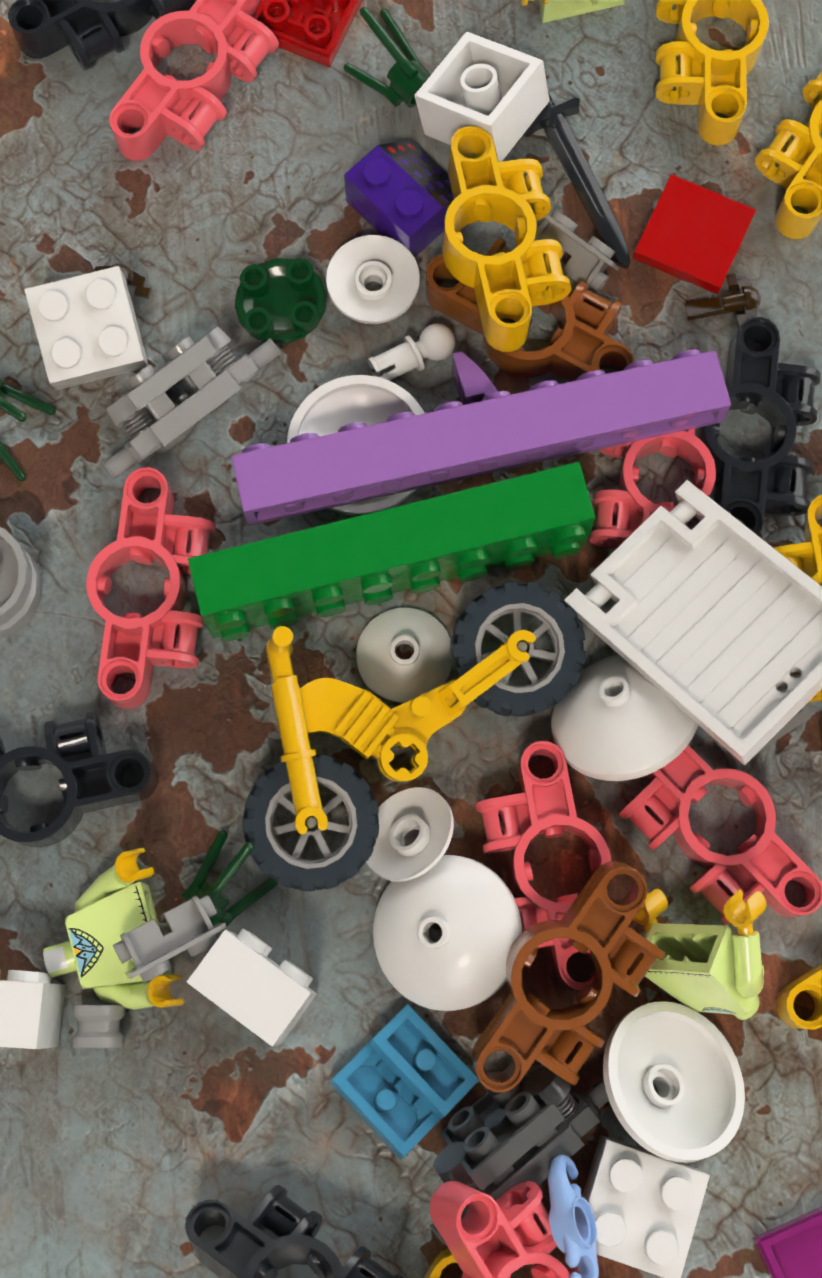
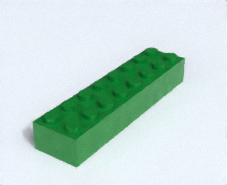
(393, 552)

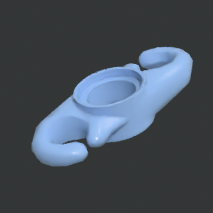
(572, 1219)

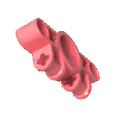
(189, 107)
(627, 502)
(167, 635)
(549, 809)
(762, 859)
(496, 1234)

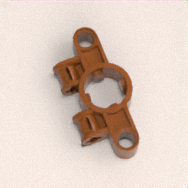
(575, 347)
(561, 1037)

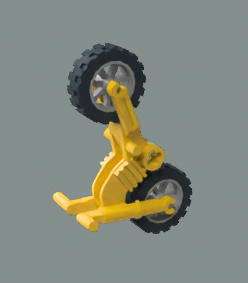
(374, 728)

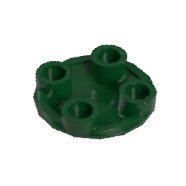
(280, 300)

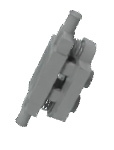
(210, 389)

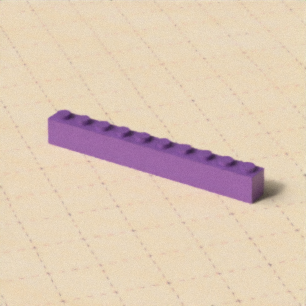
(480, 436)

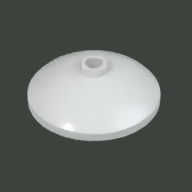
(352, 401)
(619, 723)
(477, 933)
(695, 1078)

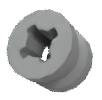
(98, 1026)

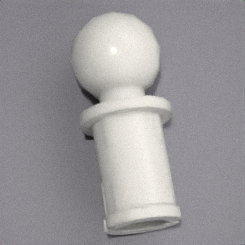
(434, 343)

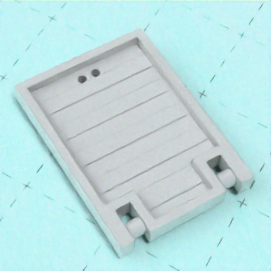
(711, 621)

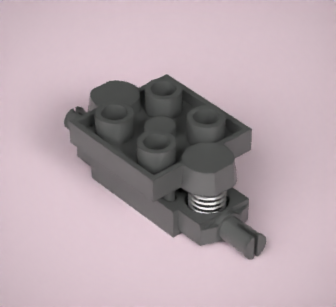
(517, 1133)

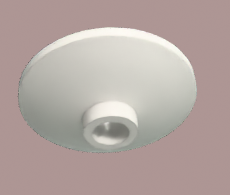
(370, 260)
(398, 678)
(412, 834)

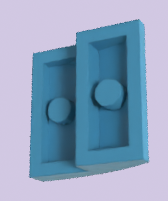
(404, 1081)

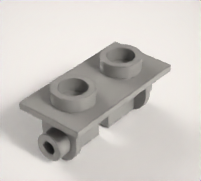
(587, 259)
(151, 950)

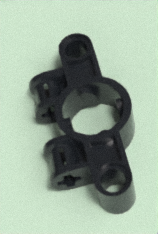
(83, 25)
(785, 399)
(88, 782)
(269, 1240)

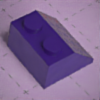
(401, 193)

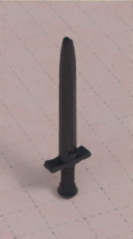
(559, 133)

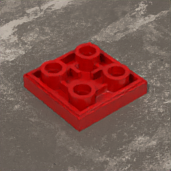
(309, 26)
(694, 234)

